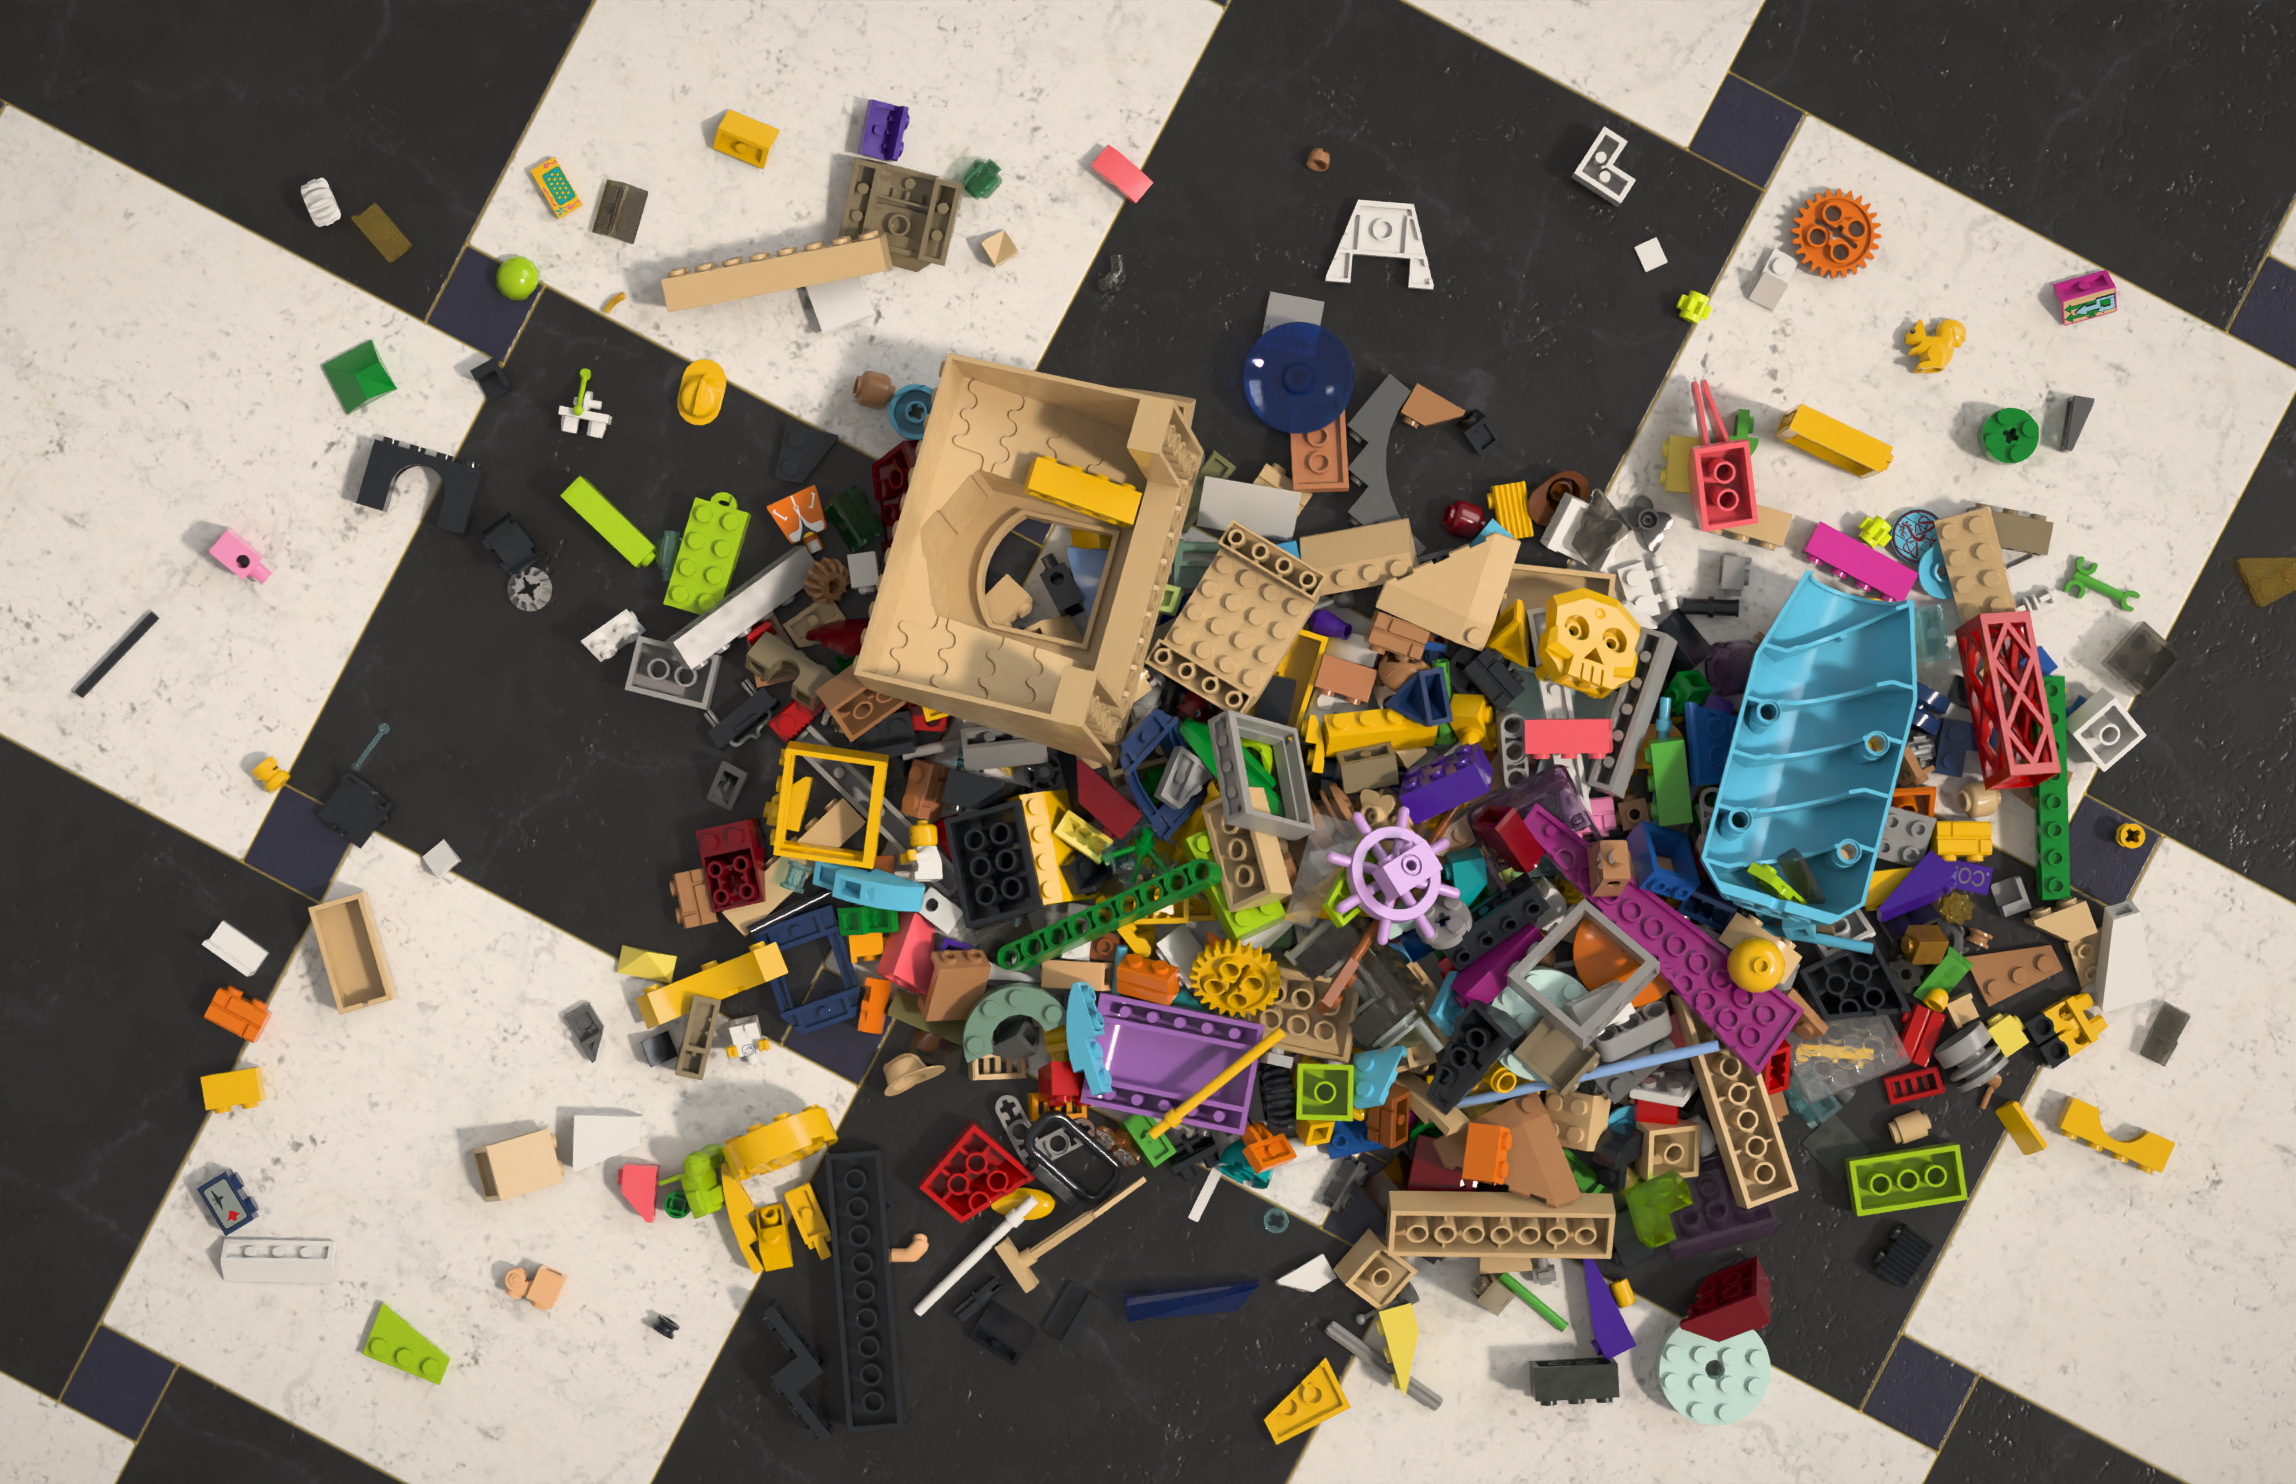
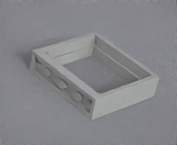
(1233, 782)
(1585, 1034)

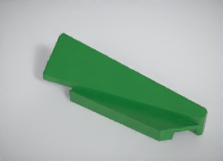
(1198, 737)

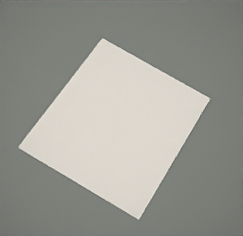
(1259, 508)

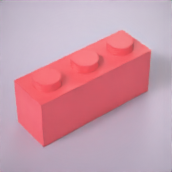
(1568, 737)

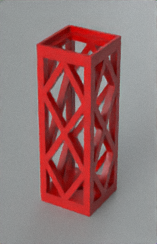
(2008, 634)

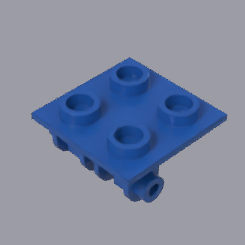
(1350, 1139)

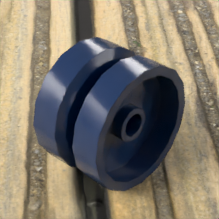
(1928, 701)

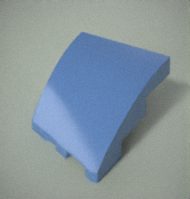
(1087, 570)

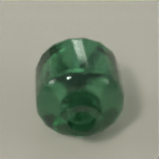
(982, 178)

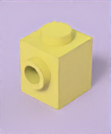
(2006, 1033)

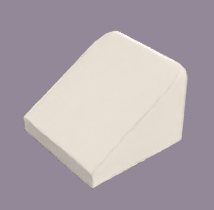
(441, 859)

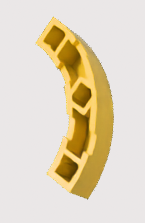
(714, 981)

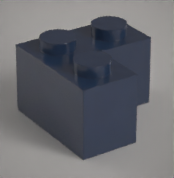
(1951, 744)

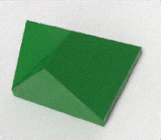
(359, 377)

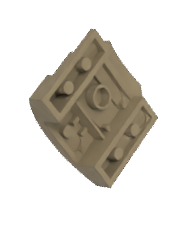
(907, 206)

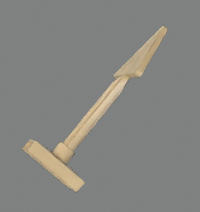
(1019, 1262)

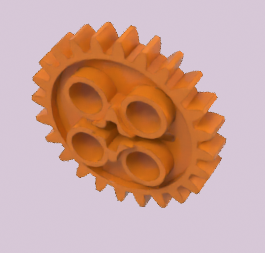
(1822, 255)

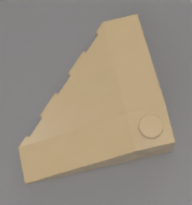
(1456, 594)

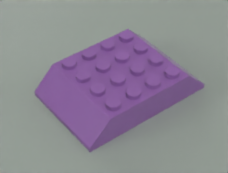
(1169, 1054)

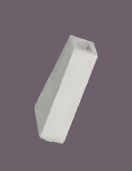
(2123, 960)

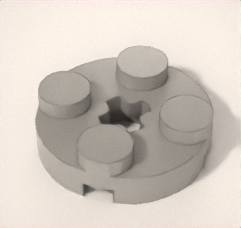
(1455, 928)

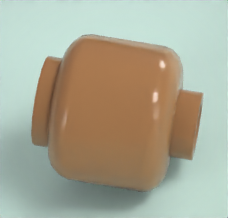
(873, 390)

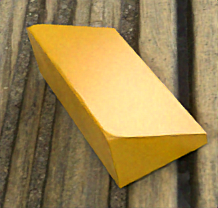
(2020, 1127)

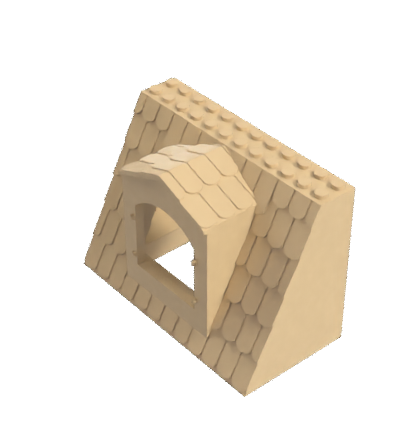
(931, 617)

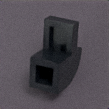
(1614, 1153)

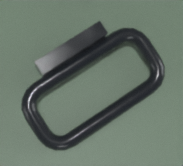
(1054, 1176)

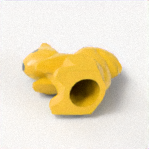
(1936, 350)

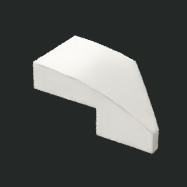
(1308, 1276)

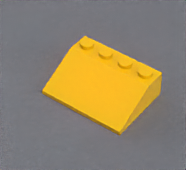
(1042, 816)

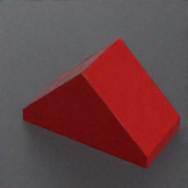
(1655, 1112)

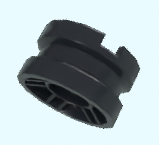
(1049, 782)

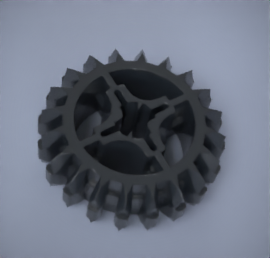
(1277, 1098)

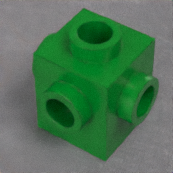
(1687, 687)

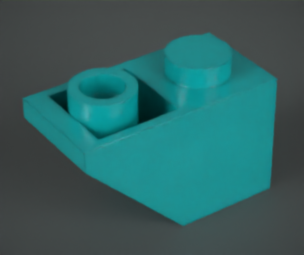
(1467, 872)

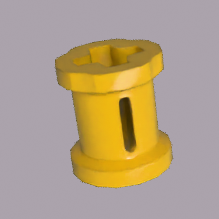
(2138, 837)

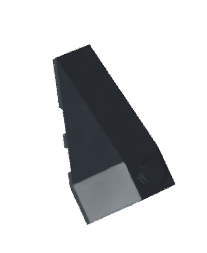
(1476, 1046)

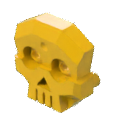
(1585, 659)

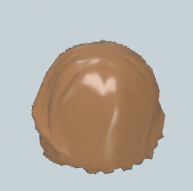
(1397, 673)

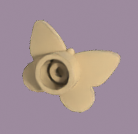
(1376, 808)

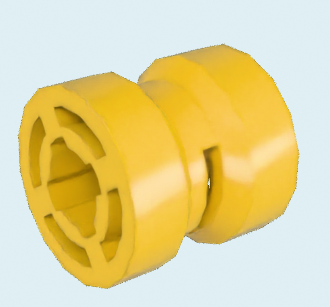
(271, 774)

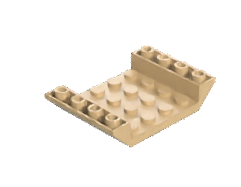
(1239, 621)

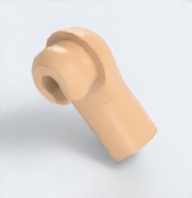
(913, 1251)

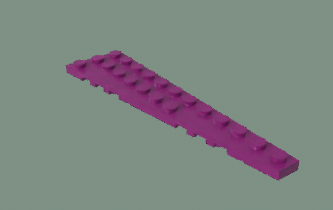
(1688, 958)

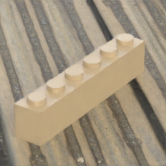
(831, 830)

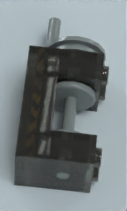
(1381, 981)

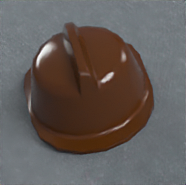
(1548, 495)

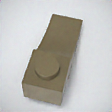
(697, 1037)

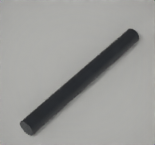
(117, 654)
(789, 911)

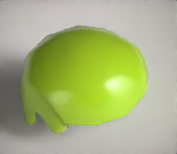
(517, 278)

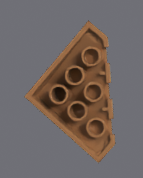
(1535, 1157)

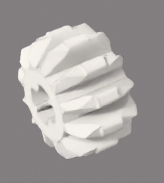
(320, 202)

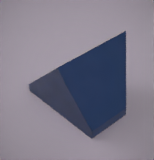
(1424, 698)

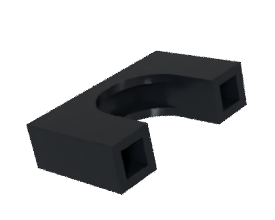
(390, 461)

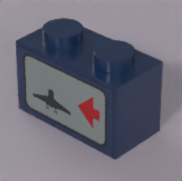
(229, 1201)

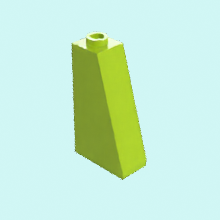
(609, 522)

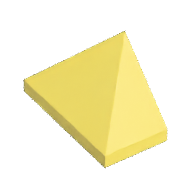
(1082, 836)
(646, 964)

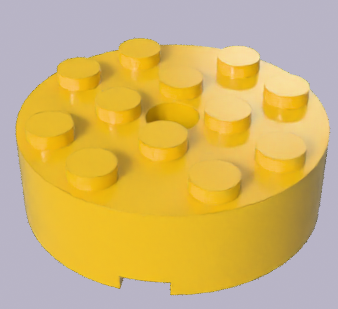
(779, 1143)

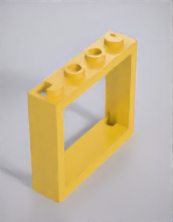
(1834, 442)
(822, 853)

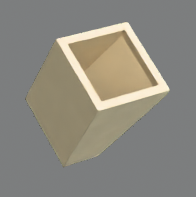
(518, 1165)

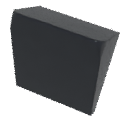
(659, 1048)

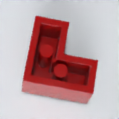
(1060, 1084)

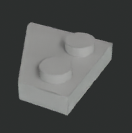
(1182, 778)

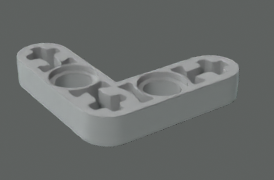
(1042, 1143)

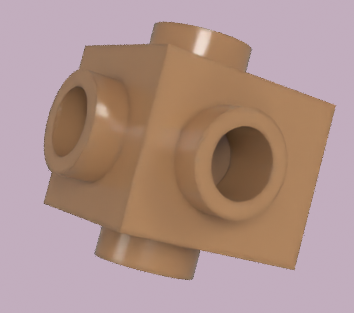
(1623, 809)

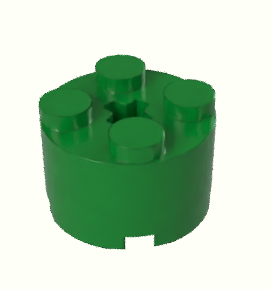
(2023, 431)

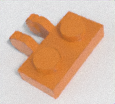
(1264, 1149)

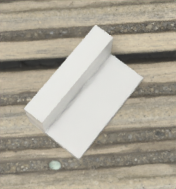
(236, 949)

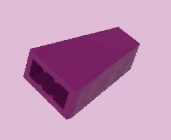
(1489, 973)

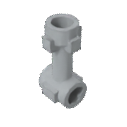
(1543, 1272)

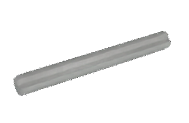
(1379, 1363)

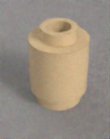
(1909, 1127)

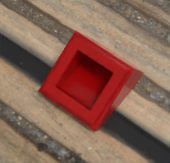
(758, 630)

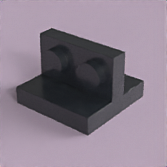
(892, 735)

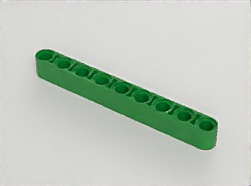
(1121, 915)

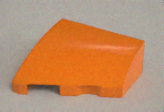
(874, 1005)

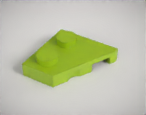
(1767, 880)

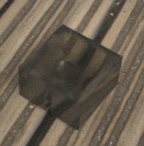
(2143, 660)

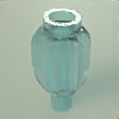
(667, 552)

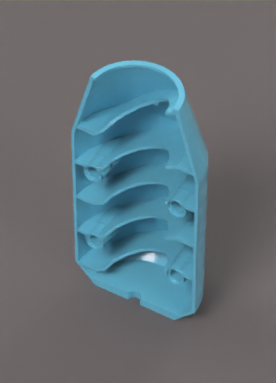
(1804, 776)

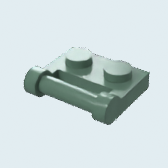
(1189, 573)

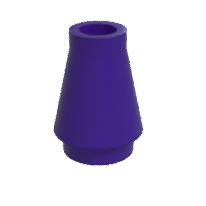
(1329, 625)

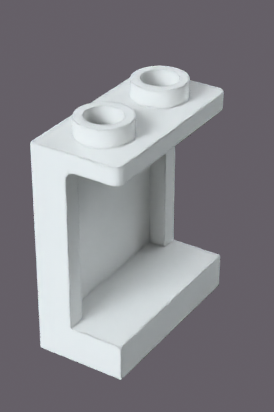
(1563, 528)

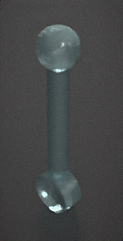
(383, 729)

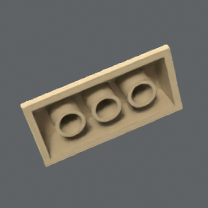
(1361, 555)
(1249, 859)

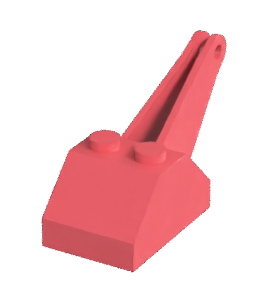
(1720, 471)

